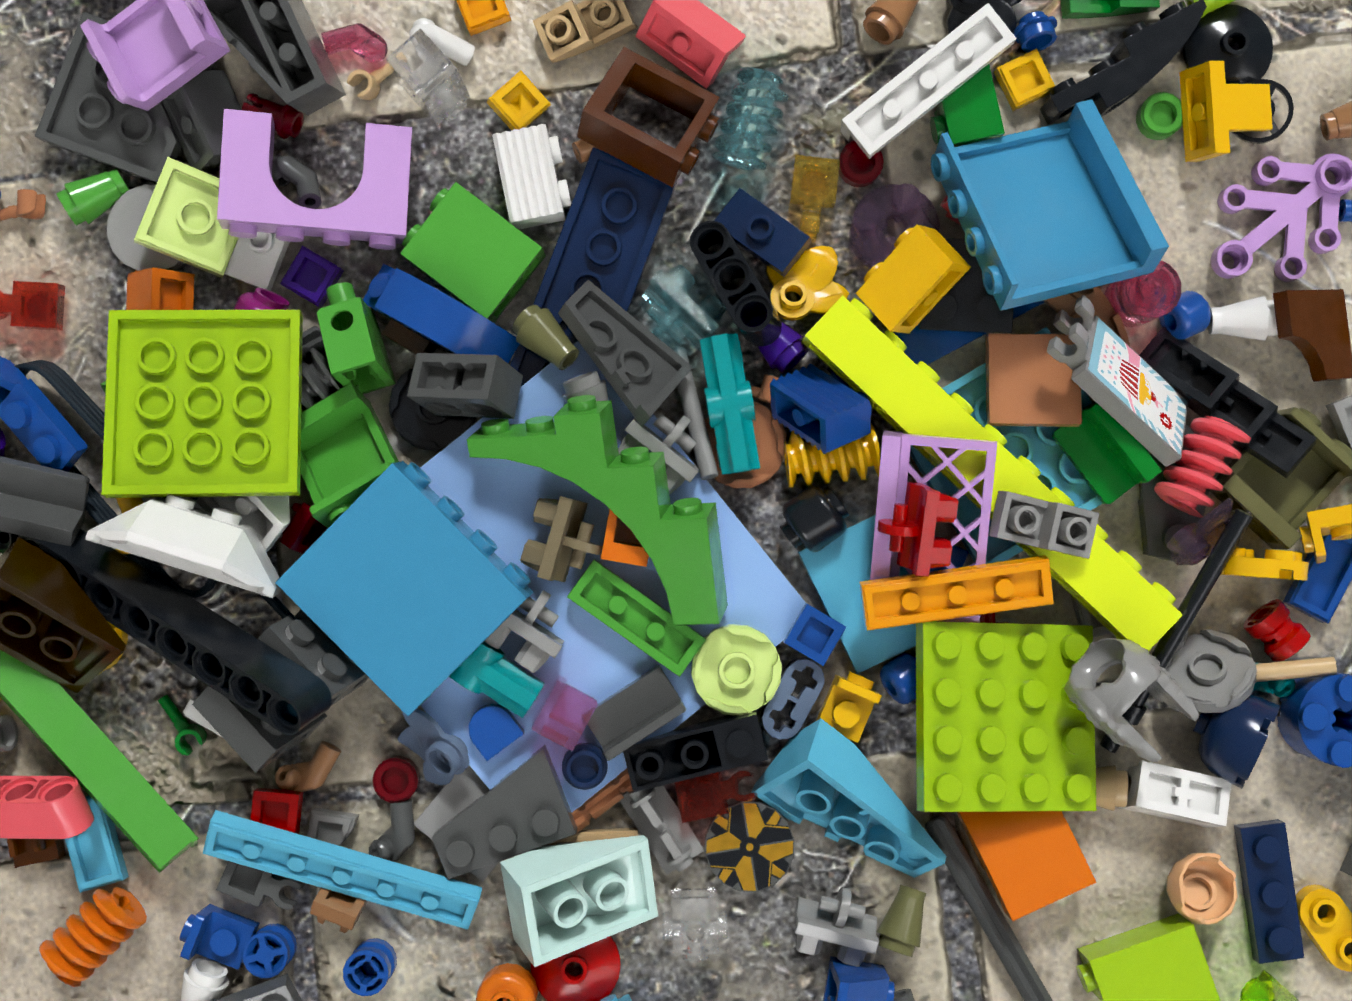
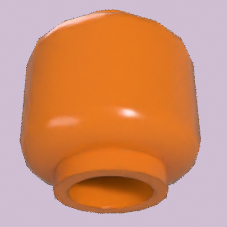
(508, 982)

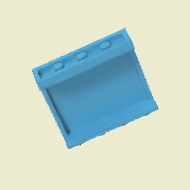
(1049, 209)
(405, 585)

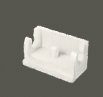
(1178, 794)

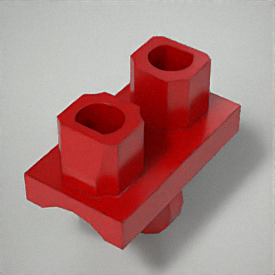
(914, 528)

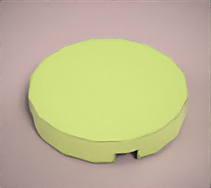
(744, 659)

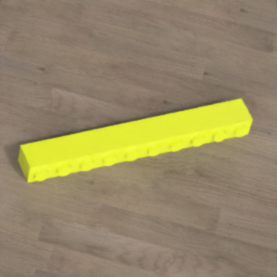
(915, 404)

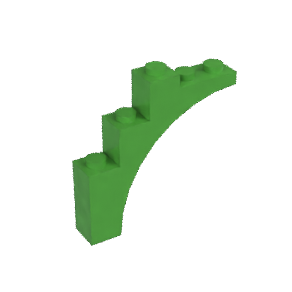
(634, 486)

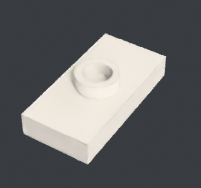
(257, 260)

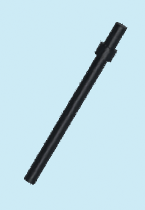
(1189, 608)

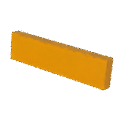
(957, 592)

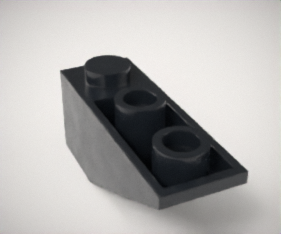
(696, 751)

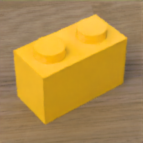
(912, 278)

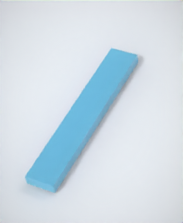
(341, 869)

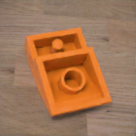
(1027, 857)

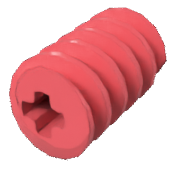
(1199, 464)

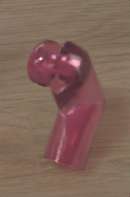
(358, 39)

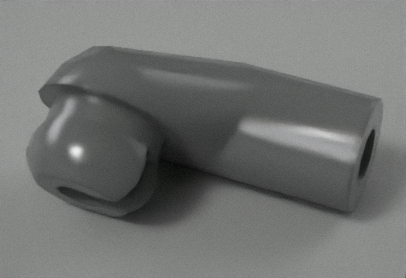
(306, 181)
(399, 836)

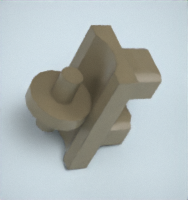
(566, 542)

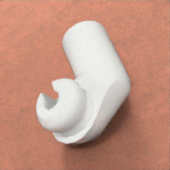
(448, 43)

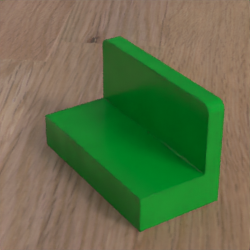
(1106, 454)

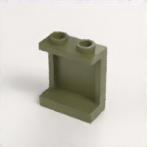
(1283, 503)

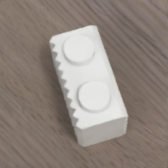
(529, 176)

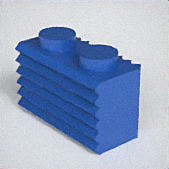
(820, 408)

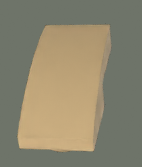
(583, 26)

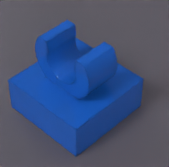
(814, 634)

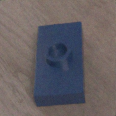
(763, 232)

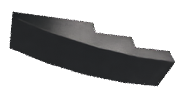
(1216, 392)

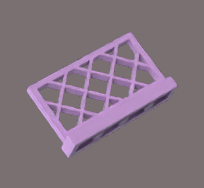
(893, 486)

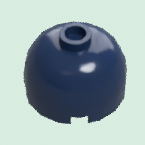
(1235, 738)

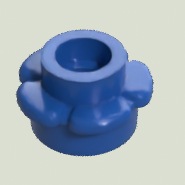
(1036, 31)

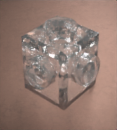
(689, 908)

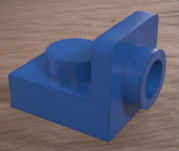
(217, 935)

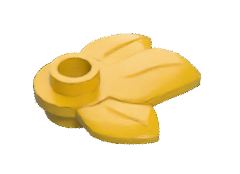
(812, 280)

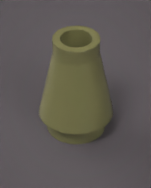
(543, 335)
(903, 922)

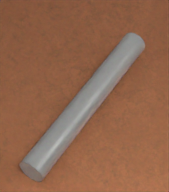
(697, 426)

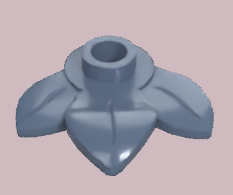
(441, 752)

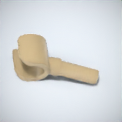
(374, 80)

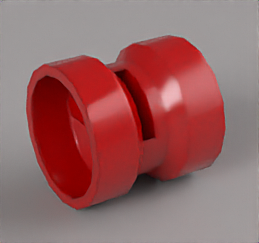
(1277, 631)

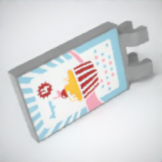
(1121, 382)

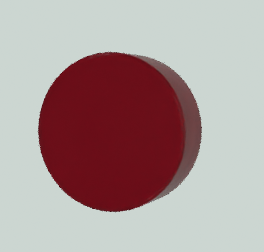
(857, 168)
(396, 779)

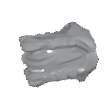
(1109, 701)

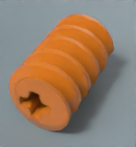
(92, 936)

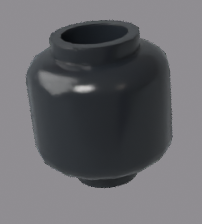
(814, 518)

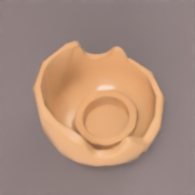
(1202, 888)

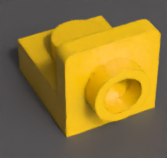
(1324, 522)
(849, 704)

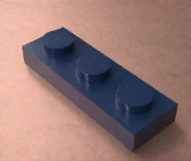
(1269, 891)

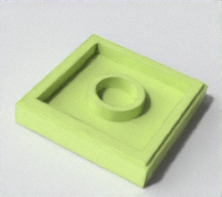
(184, 219)

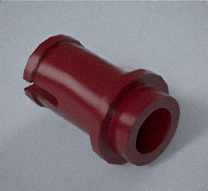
(287, 119)

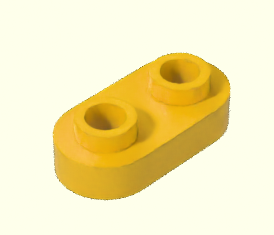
(1330, 932)

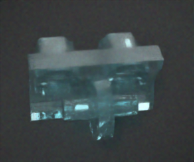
(677, 312)

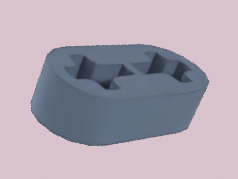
(802, 703)

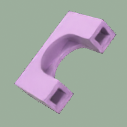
(254, 204)

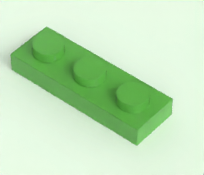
(636, 617)

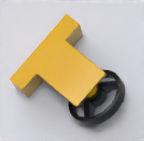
(1217, 108)

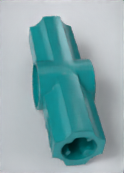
(729, 403)
(499, 679)

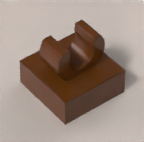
(35, 850)

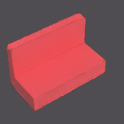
(690, 37)

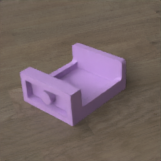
(154, 48)

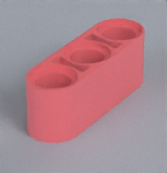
(43, 807)

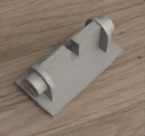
(662, 825)

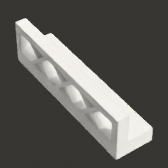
(928, 81)

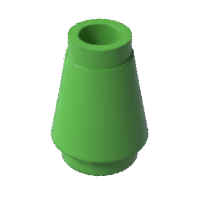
(92, 195)

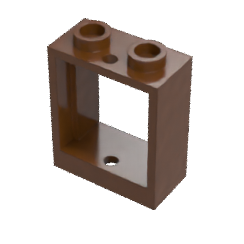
(633, 145)

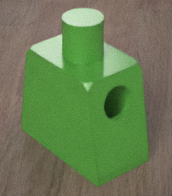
(353, 341)

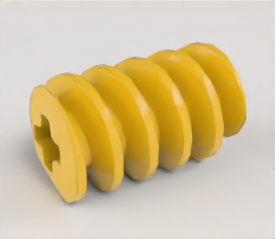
(806, 460)

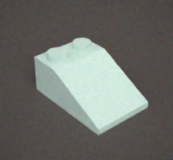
(577, 894)

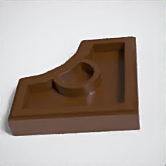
(1319, 328)

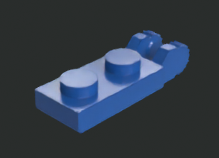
(37, 420)

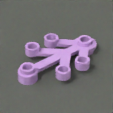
(1289, 212)

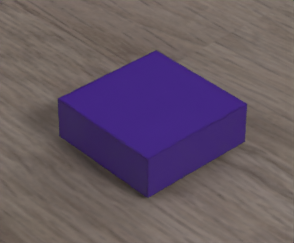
(311, 276)

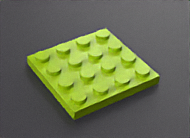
(203, 403)
(998, 719)

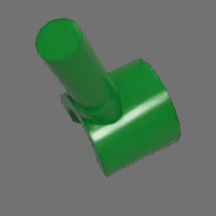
(182, 726)

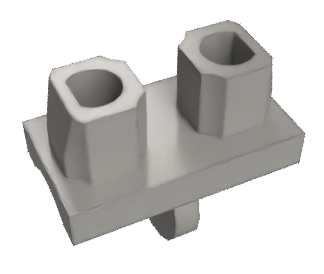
(677, 466)
(539, 642)
(837, 923)

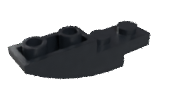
(1132, 63)

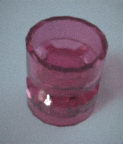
(1145, 296)

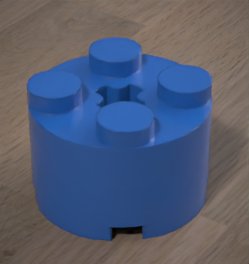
(1309, 720)

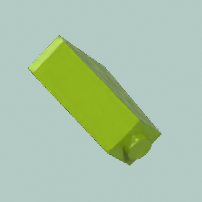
(1149, 964)

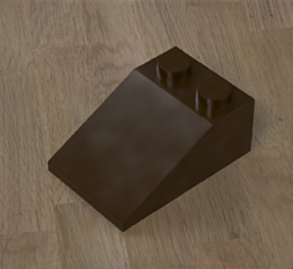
(51, 619)

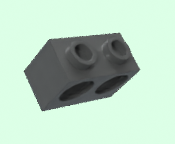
(465, 385)

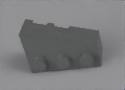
(281, 48)

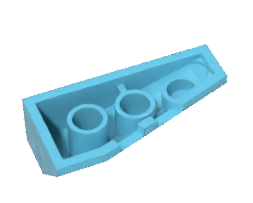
(836, 787)

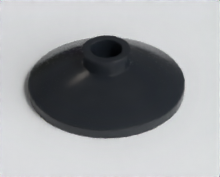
(1211, 37)

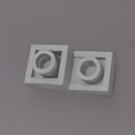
(1043, 524)

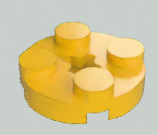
(1275, 565)

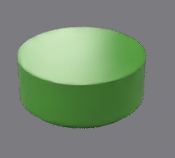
(1159, 116)

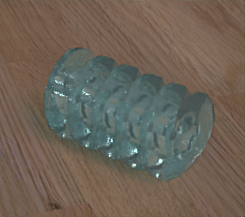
(749, 119)

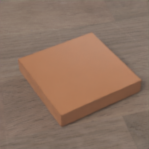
(1028, 384)

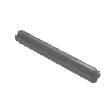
(987, 910)

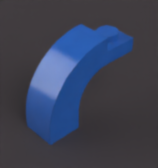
(436, 315)

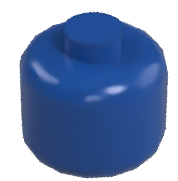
(1188, 317)
(900, 678)

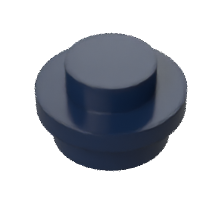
(584, 766)

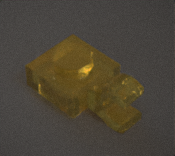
(813, 187)

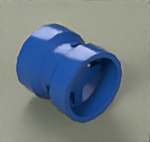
(374, 957)

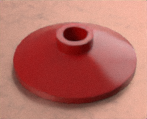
(599, 975)

